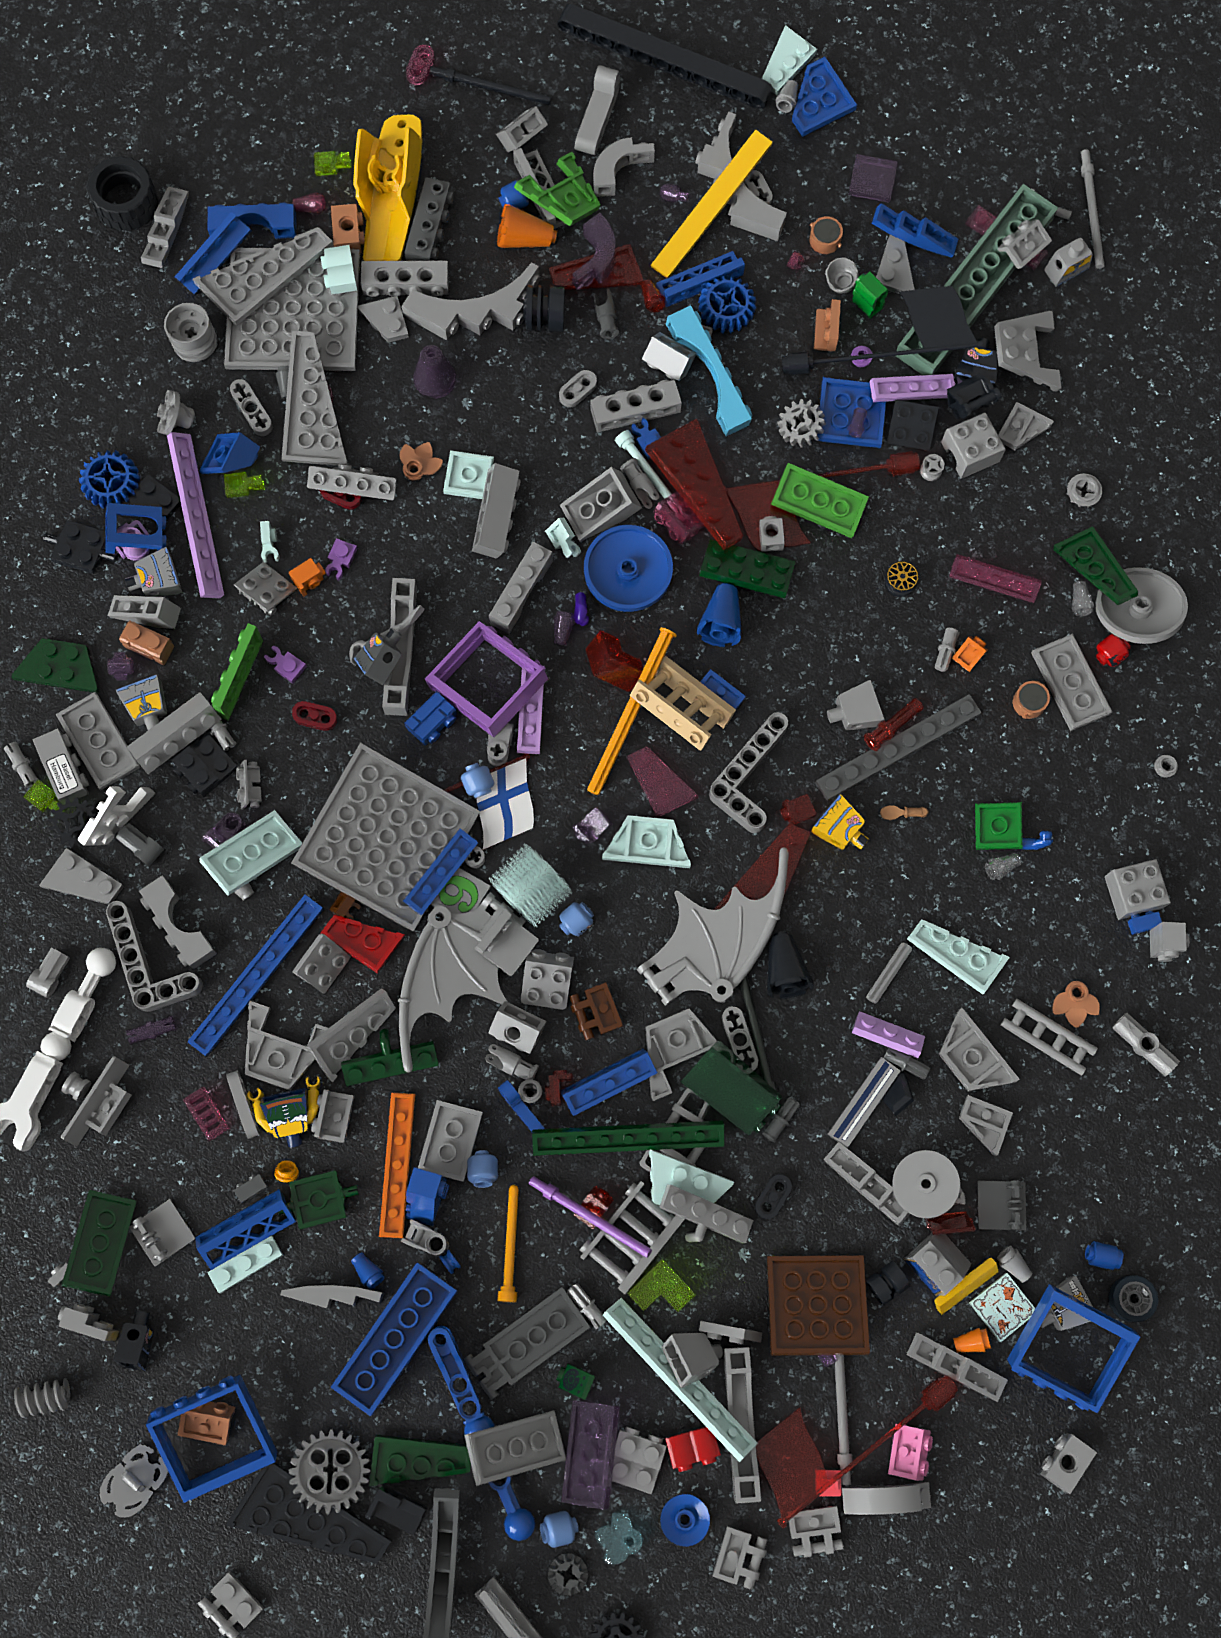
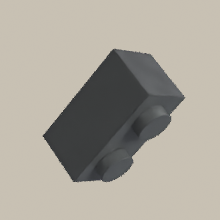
(251, 1188)

